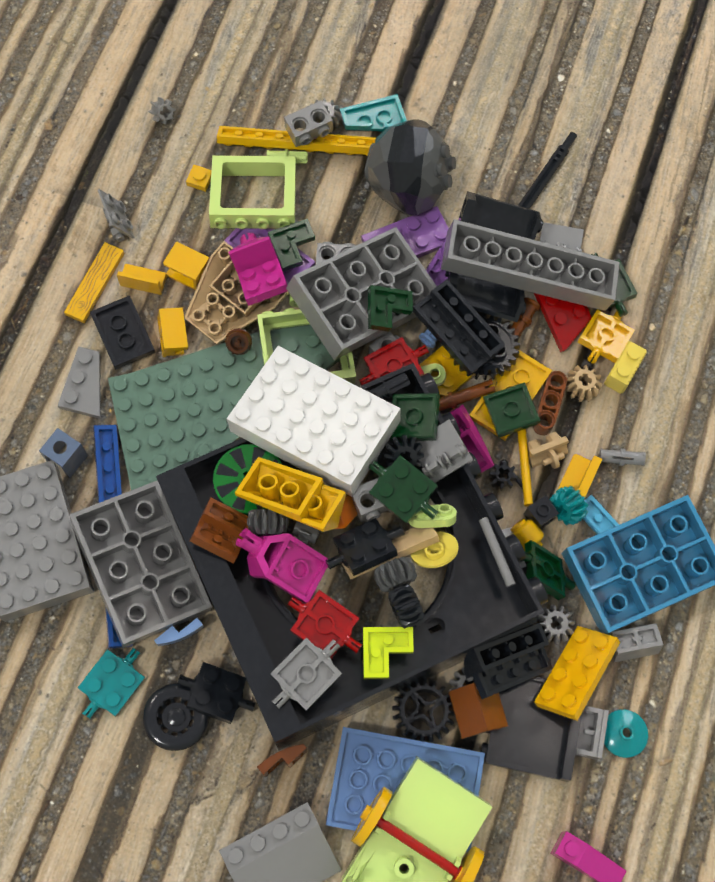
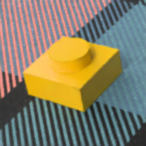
(199, 178)

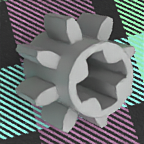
(157, 106)

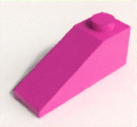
(586, 859)

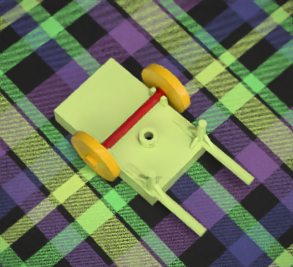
(421, 825)

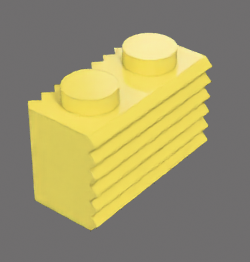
(625, 367)

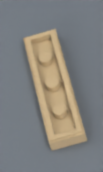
(412, 541)

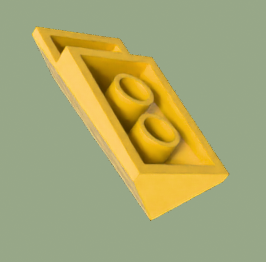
(292, 494)

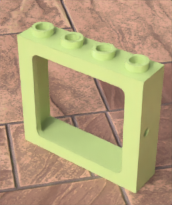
(252, 217)
(290, 318)

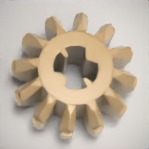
(575, 383)

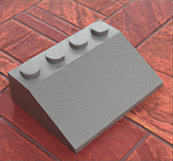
(282, 851)

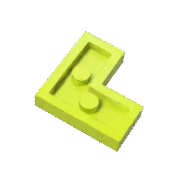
(379, 643)

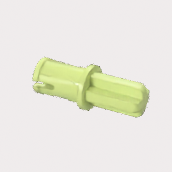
(301, 156)

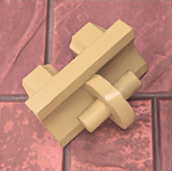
(548, 453)

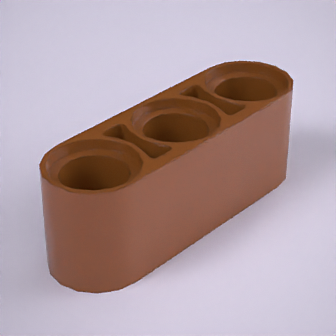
(553, 394)

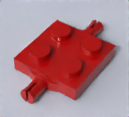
(392, 358)
(323, 621)

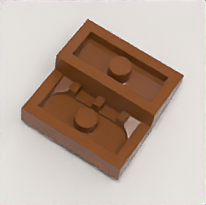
(219, 530)
(288, 755)

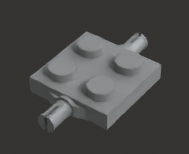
(306, 673)

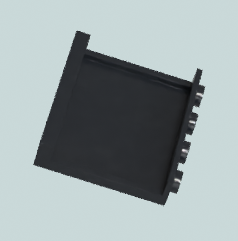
(535, 738)

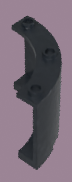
(505, 217)

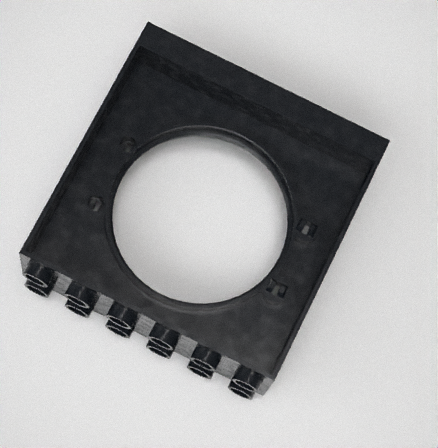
(470, 606)

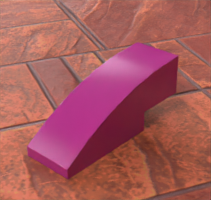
(472, 438)

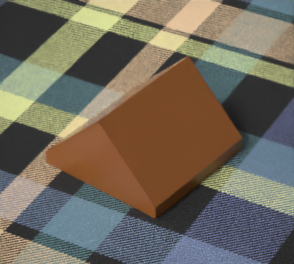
(476, 714)

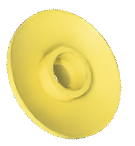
(438, 553)

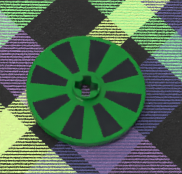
(232, 470)

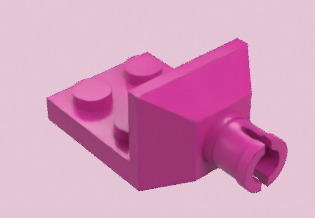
(258, 268)
(284, 562)

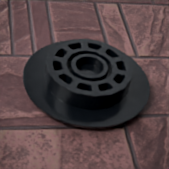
(174, 717)

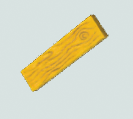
(94, 282)

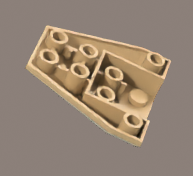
(220, 301)

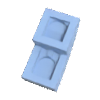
(172, 636)

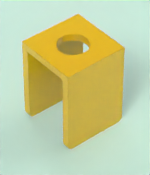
(185, 265)

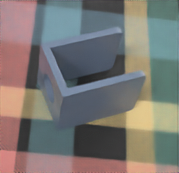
(71, 458)

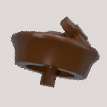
(238, 341)

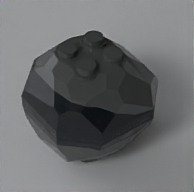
(409, 166)

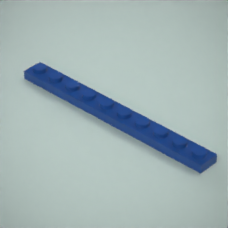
(108, 487)

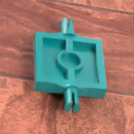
(111, 683)

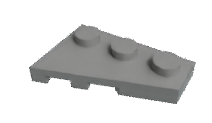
(82, 385)

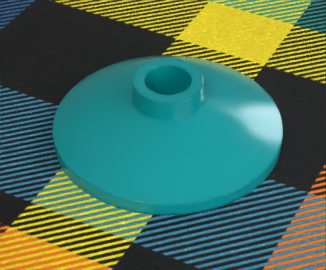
(617, 742)

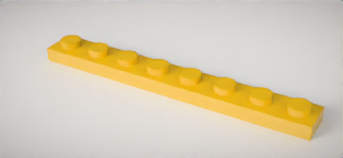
(280, 139)

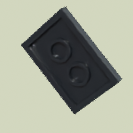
(122, 332)

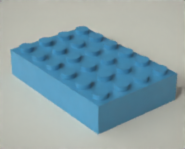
(643, 565)

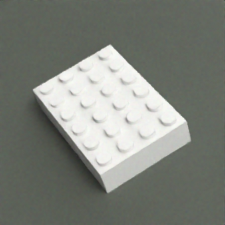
(314, 420)

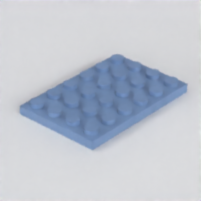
(378, 760)

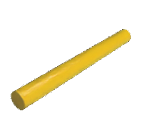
(525, 468)

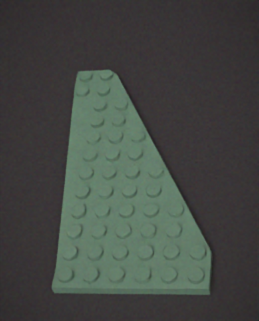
(183, 404)

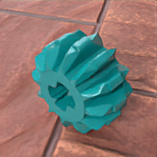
(569, 505)

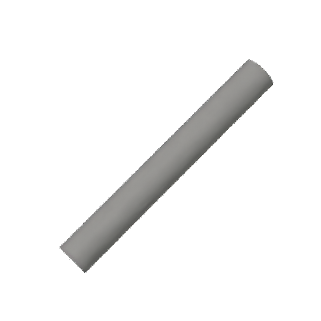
(497, 552)

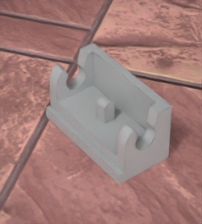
(637, 642)
(592, 733)

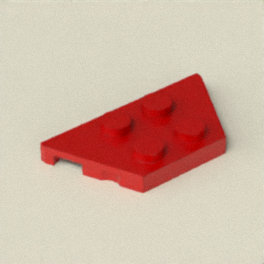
(563, 318)

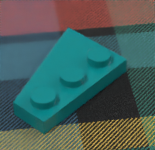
(374, 114)

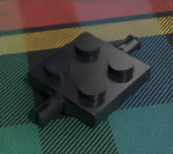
(364, 547)
(216, 693)

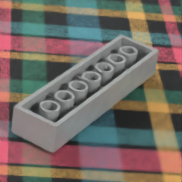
(530, 265)

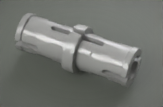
(634, 458)

